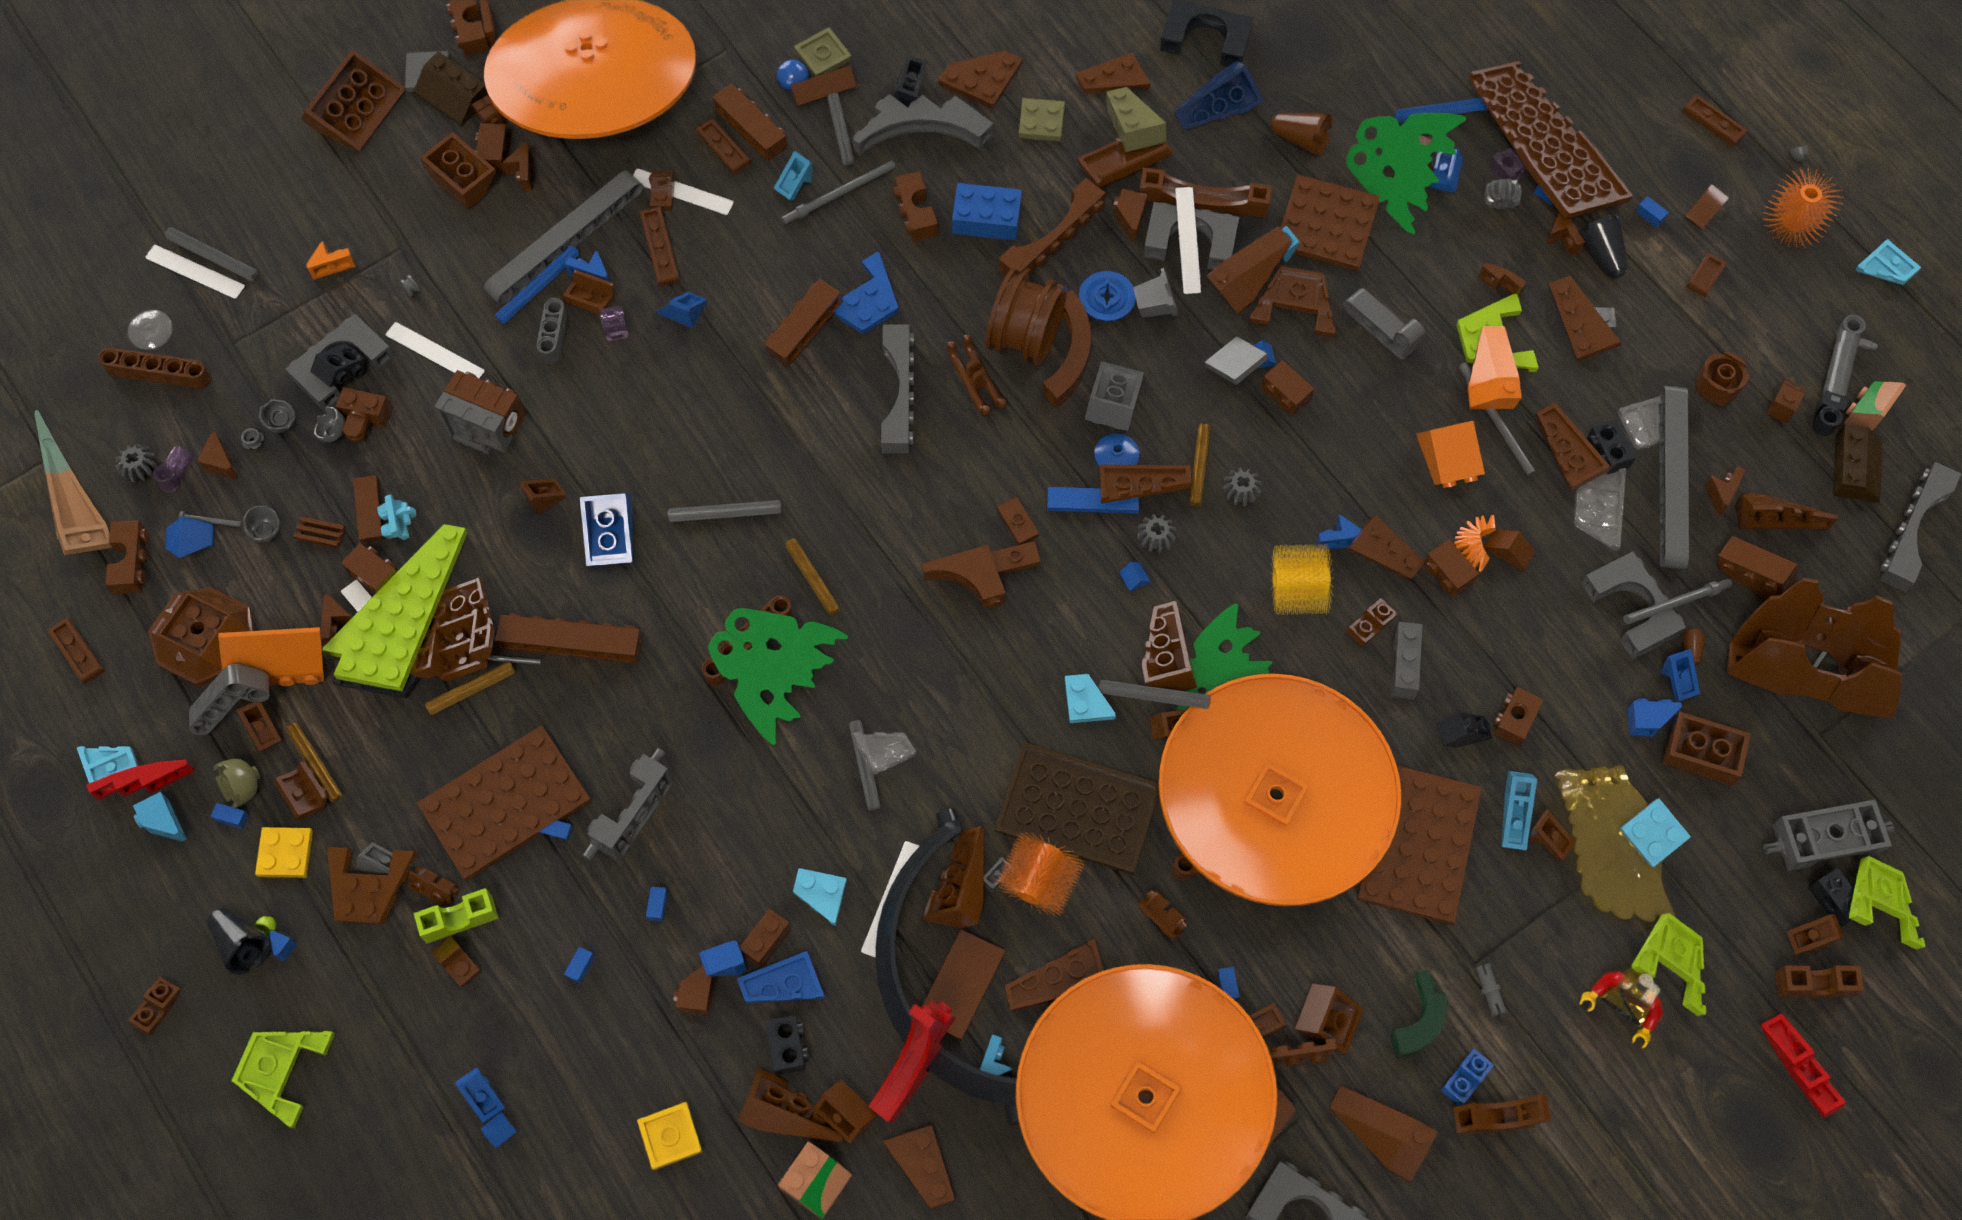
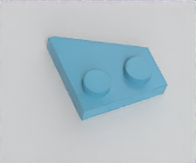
(1889, 264)
(821, 892)

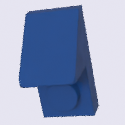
(594, 268)
(1338, 539)
(1682, 674)
(723, 960)
(480, 1094)

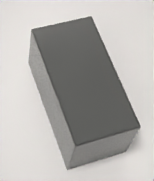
(990, 879)

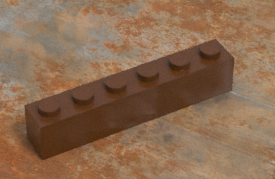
(569, 638)

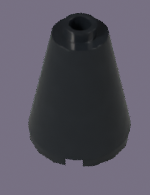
(1606, 245)
(238, 941)

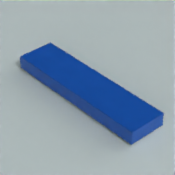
(1087, 501)

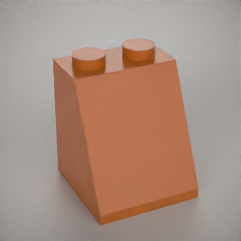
(1452, 453)

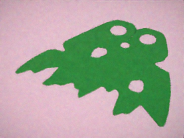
(1406, 157)
(1215, 667)
(771, 669)

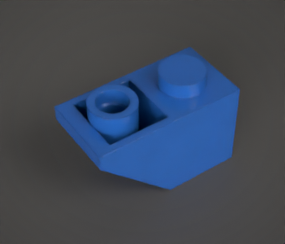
(1648, 717)

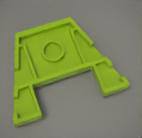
(1471, 325)
(1886, 890)
(1679, 951)
(269, 1064)

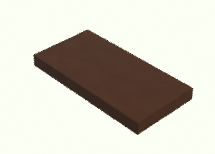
(965, 979)

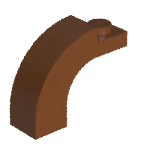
(1502, 1117)

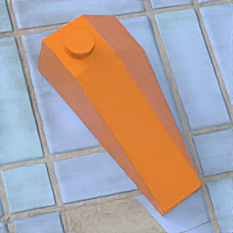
(1494, 372)

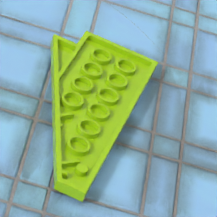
(390, 628)

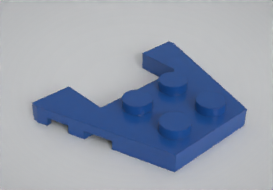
(870, 302)

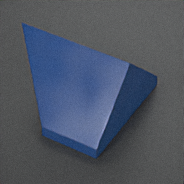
(684, 309)
(188, 536)

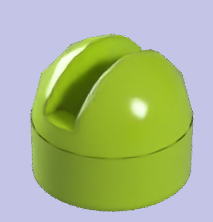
(266, 924)

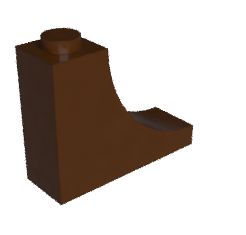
(973, 570)

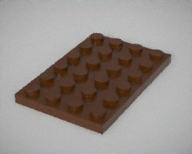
(503, 803)
(1429, 849)

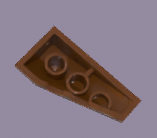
(1390, 1135)

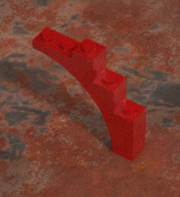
(910, 1071)

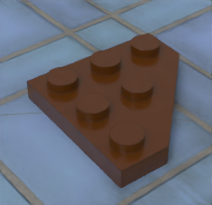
(982, 77)

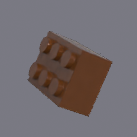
(1706, 748)

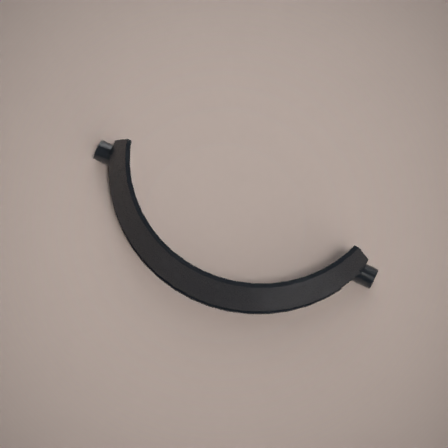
(944, 1065)

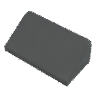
(375, 860)

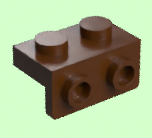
(589, 292)
(302, 791)

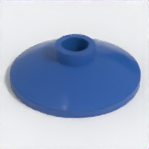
(1106, 455)

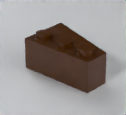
(1757, 568)

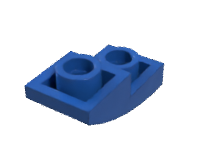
(1467, 1077)

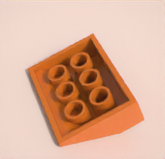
(283, 654)

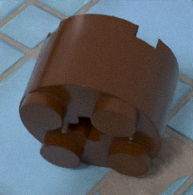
(1722, 378)

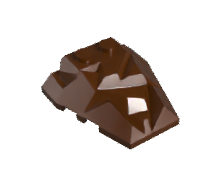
(459, 635)

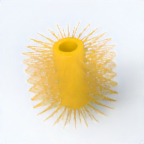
(1296, 579)

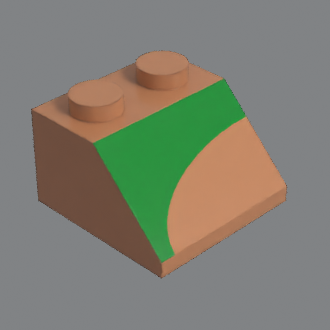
(1873, 403)
(814, 1180)

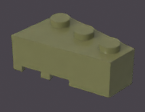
(1134, 120)

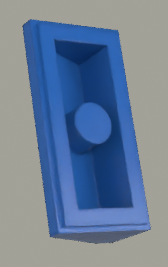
(1447, 170)

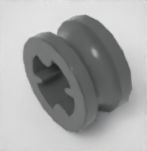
(410, 286)

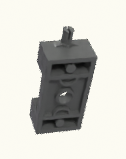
(652, 785)
(1806, 835)

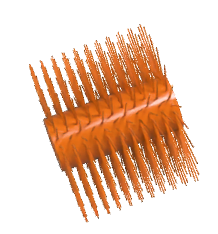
(1802, 208)
(1040, 874)

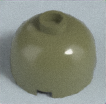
(237, 781)

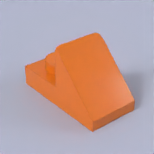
(324, 264)

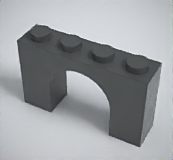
(1217, 227)
(357, 335)
(1630, 575)
(1288, 1185)

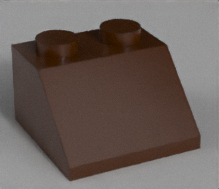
(1329, 1016)

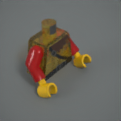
(1632, 997)

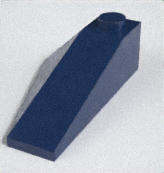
(1224, 95)

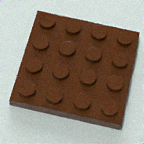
(1330, 221)

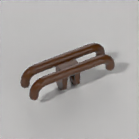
(975, 376)

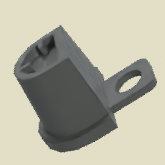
(1156, 297)

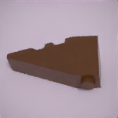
(1247, 271)
(1774, 513)
(1167, 654)
(960, 893)
(778, 1109)

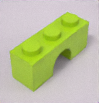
(442, 922)

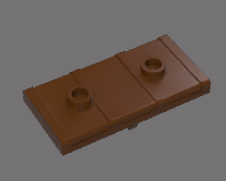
(1113, 163)

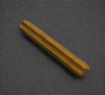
(1199, 464)
(812, 577)
(470, 688)
(313, 761)

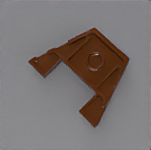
(1299, 292)
(365, 896)

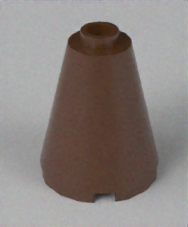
(1304, 130)

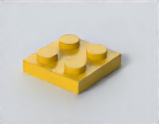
(284, 852)
(669, 1136)

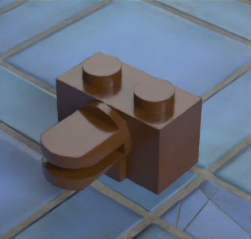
(362, 412)

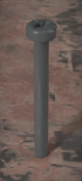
(211, 520)
(514, 659)

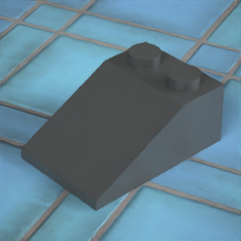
(1114, 396)

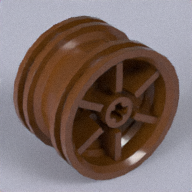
(1026, 317)

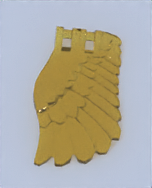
(1607, 860)

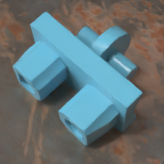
(399, 517)

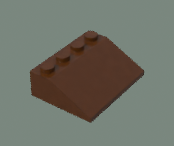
(353, 102)

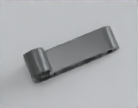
(1383, 324)
(223, 693)

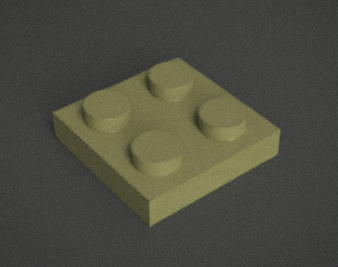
(823, 53)
(1041, 119)

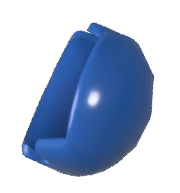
(791, 72)

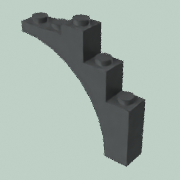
(922, 115)

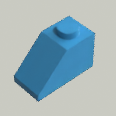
(158, 817)

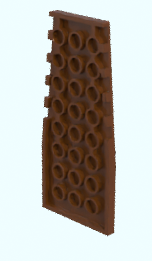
(1555, 155)

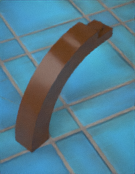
(1070, 374)

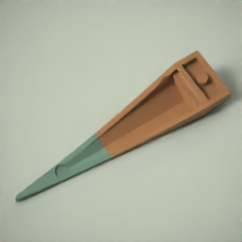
(74, 515)

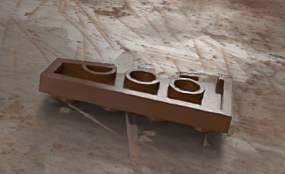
(1136, 481)
(1054, 978)

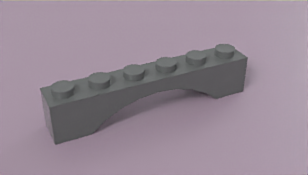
(895, 428)
(1904, 561)

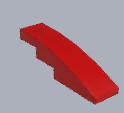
(148, 776)
(1802, 1066)

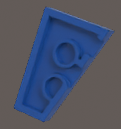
(782, 981)

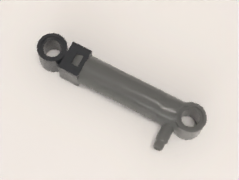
(1834, 398)

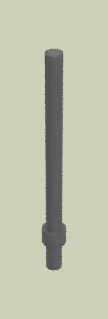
(803, 210)
(1503, 429)
(1709, 589)

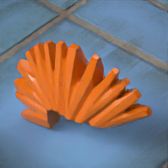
(1471, 542)

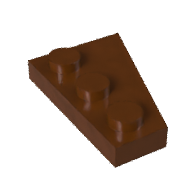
(1113, 75)

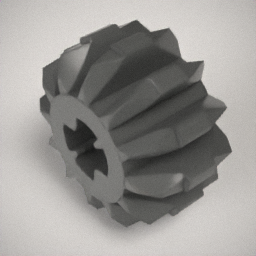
(1503, 194)
(136, 462)
(1242, 486)
(1148, 535)

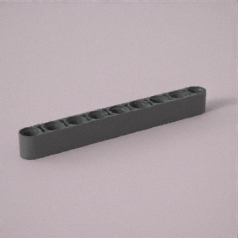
(568, 232)
(1674, 478)

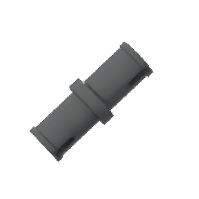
(1491, 989)

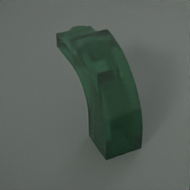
(1415, 1038)

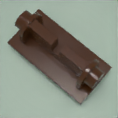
(423, 882)
(1170, 922)

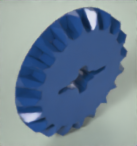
(1120, 293)

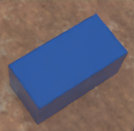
(1652, 211)
(229, 816)
(558, 829)
(656, 904)
(579, 965)
(1228, 982)

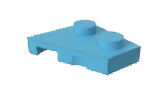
(1085, 700)
(106, 761)

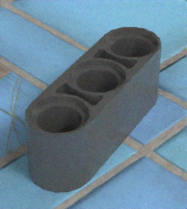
(552, 340)

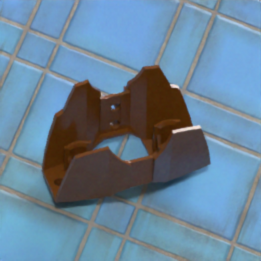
(1861, 640)

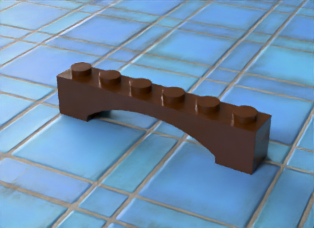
(1245, 200)
(1085, 201)

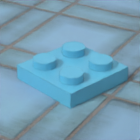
(1655, 832)

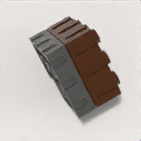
(479, 412)

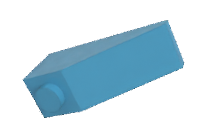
(1518, 809)

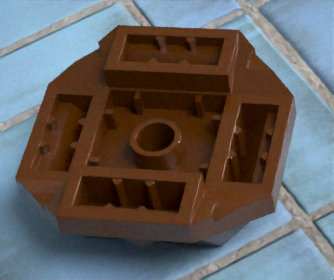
(175, 630)

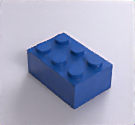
(986, 211)

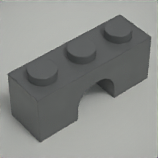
(1407, 660)

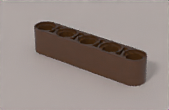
(164, 367)
(726, 648)

